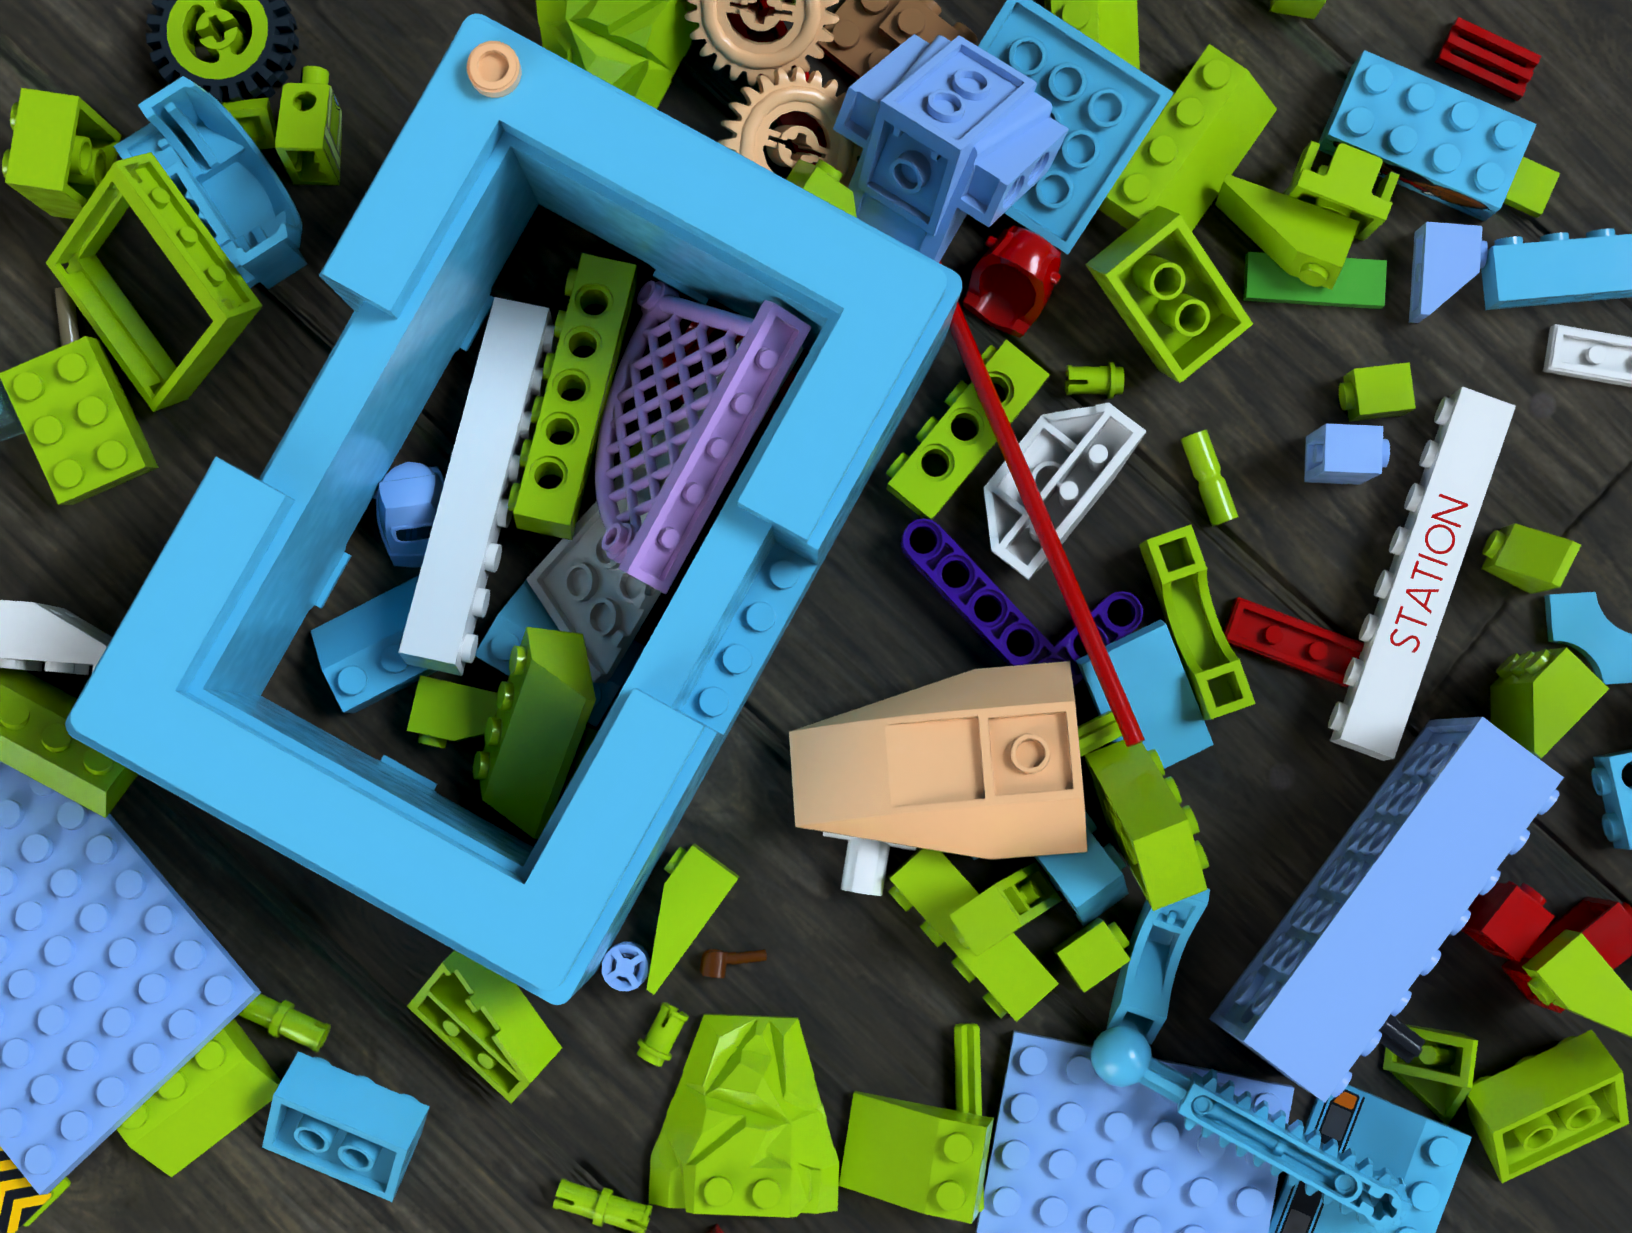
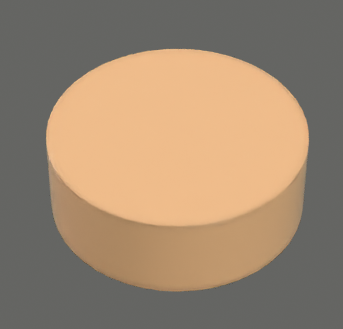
(494, 69)

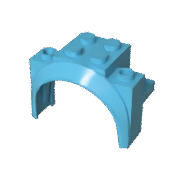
(224, 182)

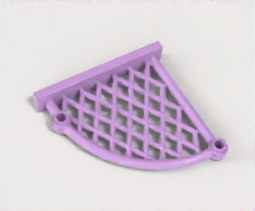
(714, 442)

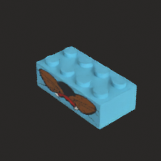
(1429, 135)

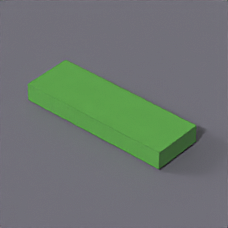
(1357, 286)

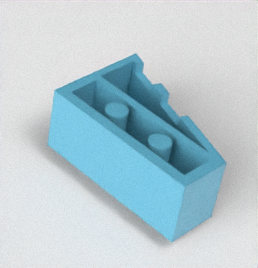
(1088, 879)

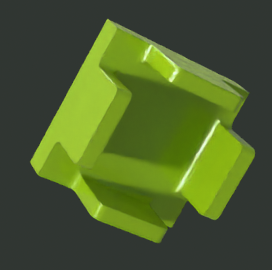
(1345, 186)

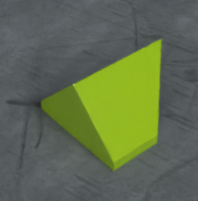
(1440, 1073)

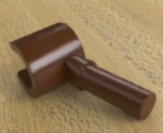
(715, 961)

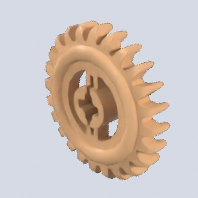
(762, 57)
(784, 96)

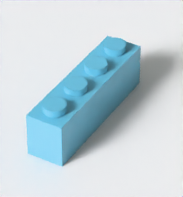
(1558, 269)

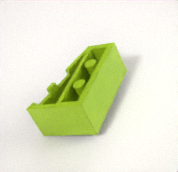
(486, 1023)

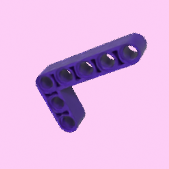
(1009, 616)

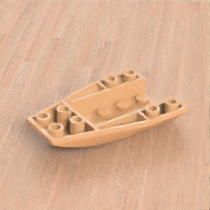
(952, 767)

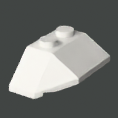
(1072, 463)

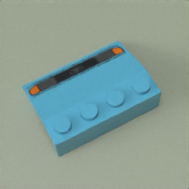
(1393, 1137)

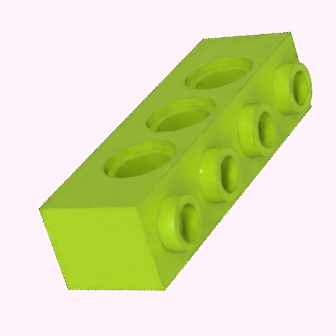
(927, 494)

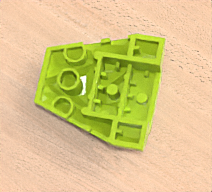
(620, 41)
(746, 1125)

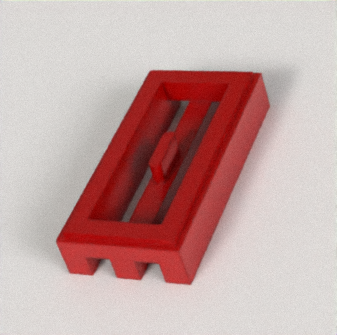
(1495, 43)

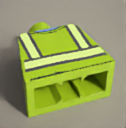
(310, 129)

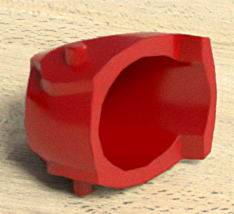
(1013, 280)

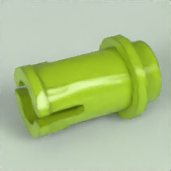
(1096, 380)
(662, 1035)

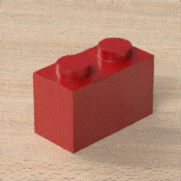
(1508, 919)

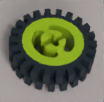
(242, 66)

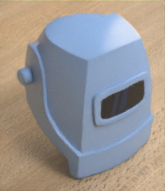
(407, 510)

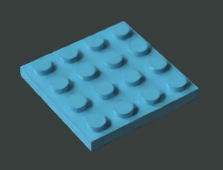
(1093, 95)

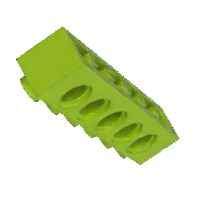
(557, 509)

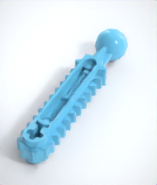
(1125, 1057)

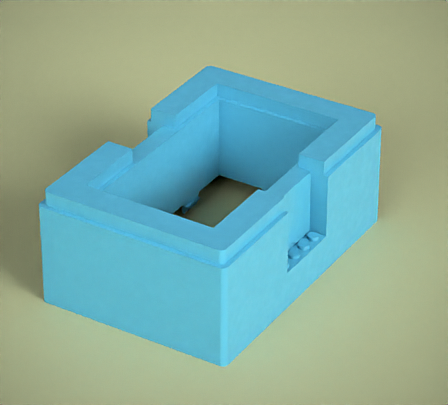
(418, 269)

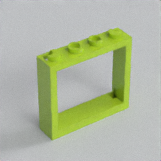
(190, 249)

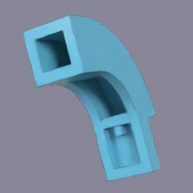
(1155, 952)

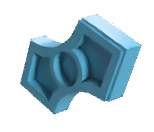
(1580, 623)

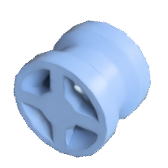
(619, 970)

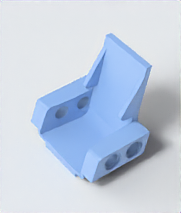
(944, 140)

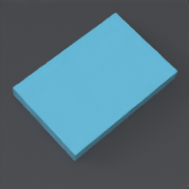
(1156, 692)

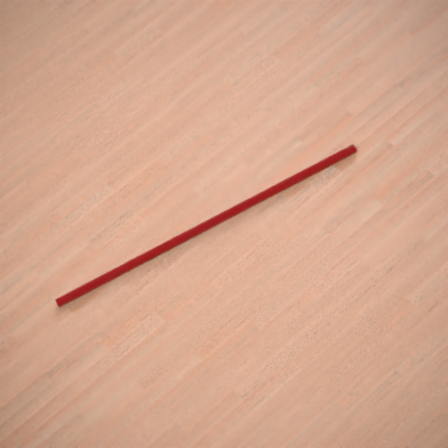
(1045, 530)

